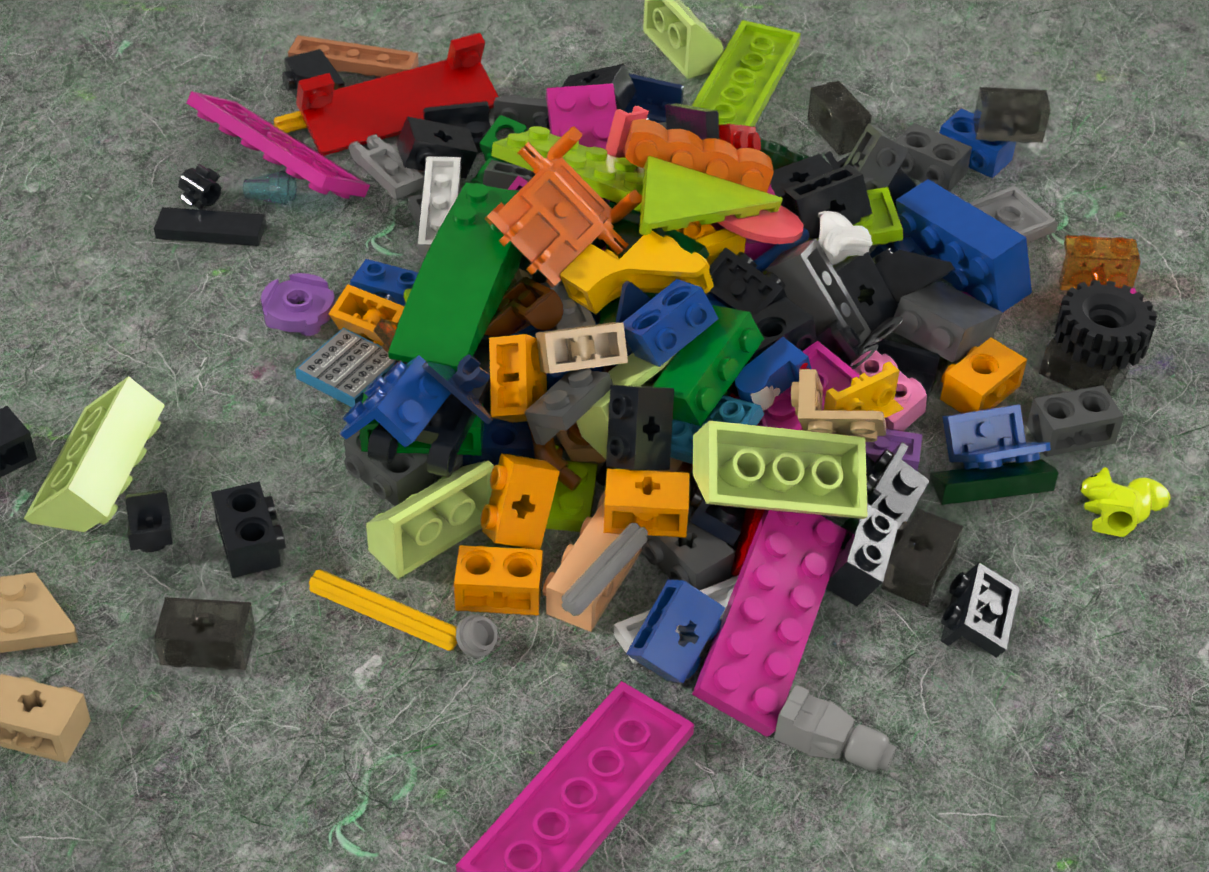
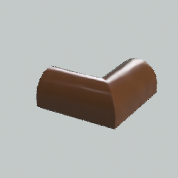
(524, 304)

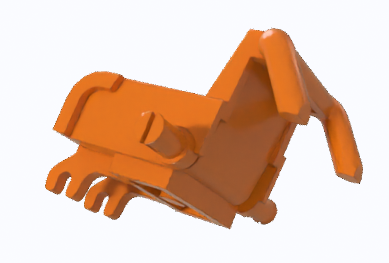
(558, 212)

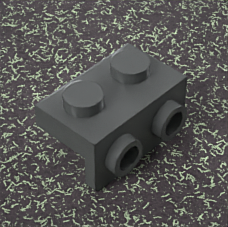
(566, 402)

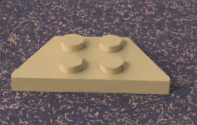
(31, 615)

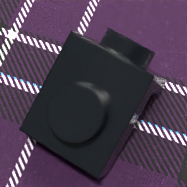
(840, 340)
(149, 521)

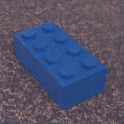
(986, 253)

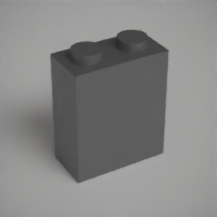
(945, 320)

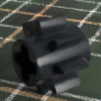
(200, 187)

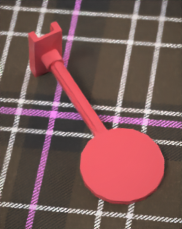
(767, 227)

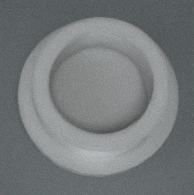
(476, 635)

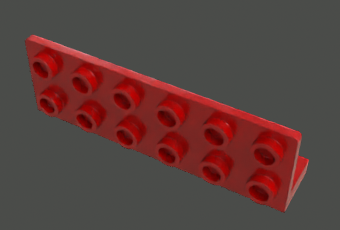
(384, 103)

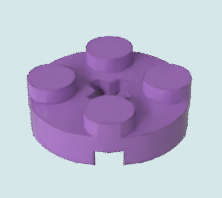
(284, 313)

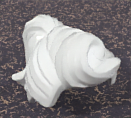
(841, 238)

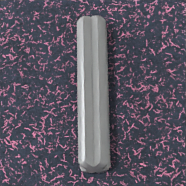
(604, 569)

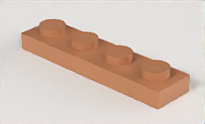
(357, 57)

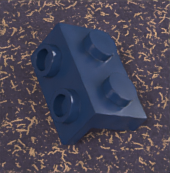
(653, 96)

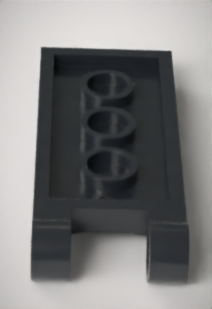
(445, 429)

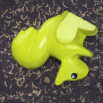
(1121, 505)

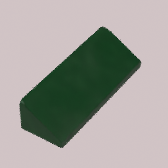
(992, 483)

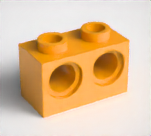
(514, 376)
(498, 580)

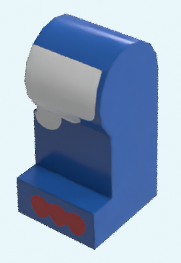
(771, 373)

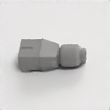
(827, 731)

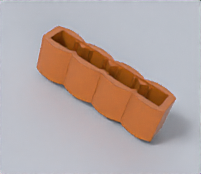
(709, 156)

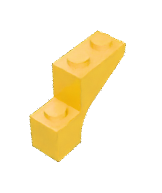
(650, 264)

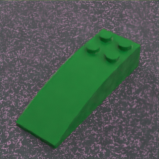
(458, 282)

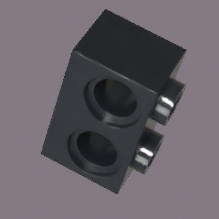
(247, 529)

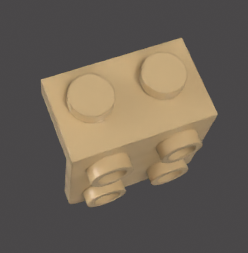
(807, 400)

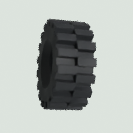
(1105, 325)

